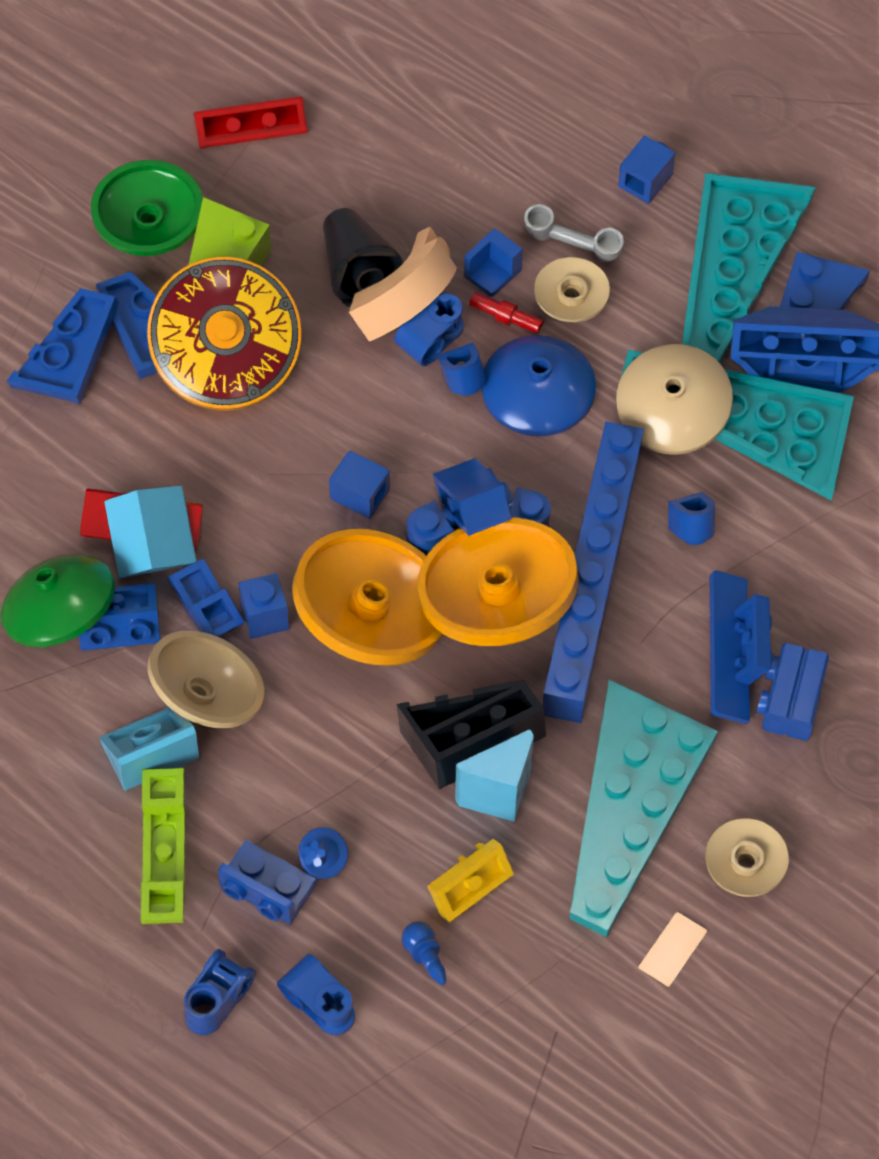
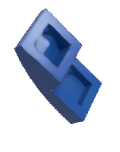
(205, 600)

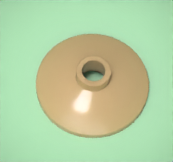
(576, 278)
(751, 841)

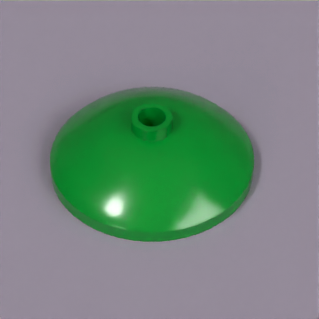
(141, 194)
(57, 600)

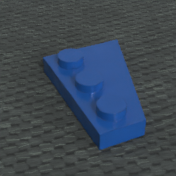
(821, 283)
(132, 318)

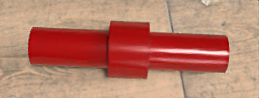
(506, 312)

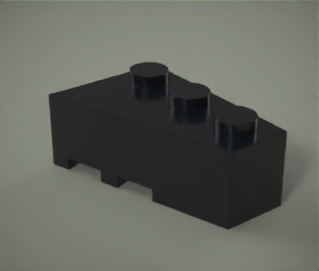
(464, 726)

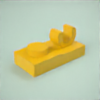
(470, 879)

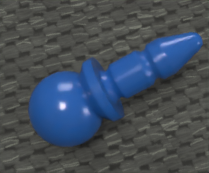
(420, 941)

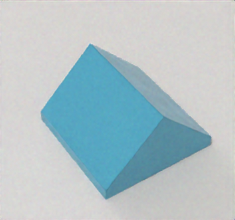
(150, 531)
(152, 742)
(496, 777)

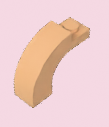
(407, 289)

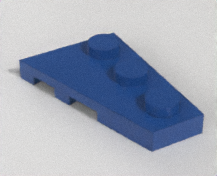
(69, 352)

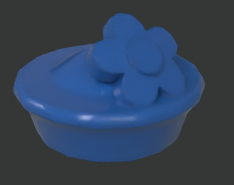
(323, 853)

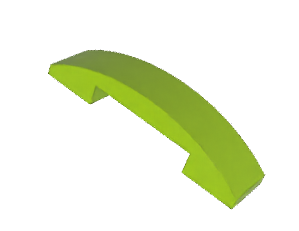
(163, 846)

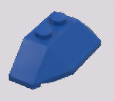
(807, 346)

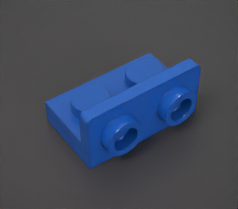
(127, 622)
(267, 882)

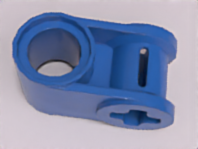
(431, 329)
(220, 986)
(314, 991)

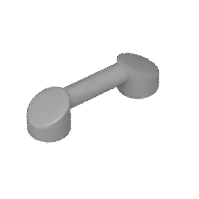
(540, 225)

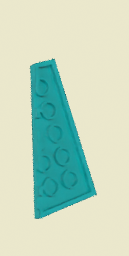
(737, 245)
(785, 427)
(638, 782)

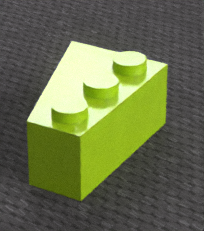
(229, 234)

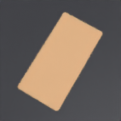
(672, 949)

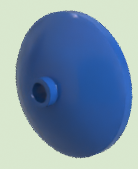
(538, 401)

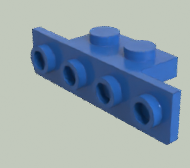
(737, 644)

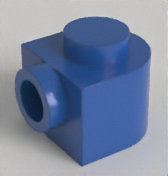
(463, 378)
(530, 506)
(692, 518)
(429, 526)

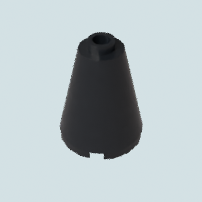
(356, 254)

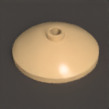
(681, 419)
(205, 679)

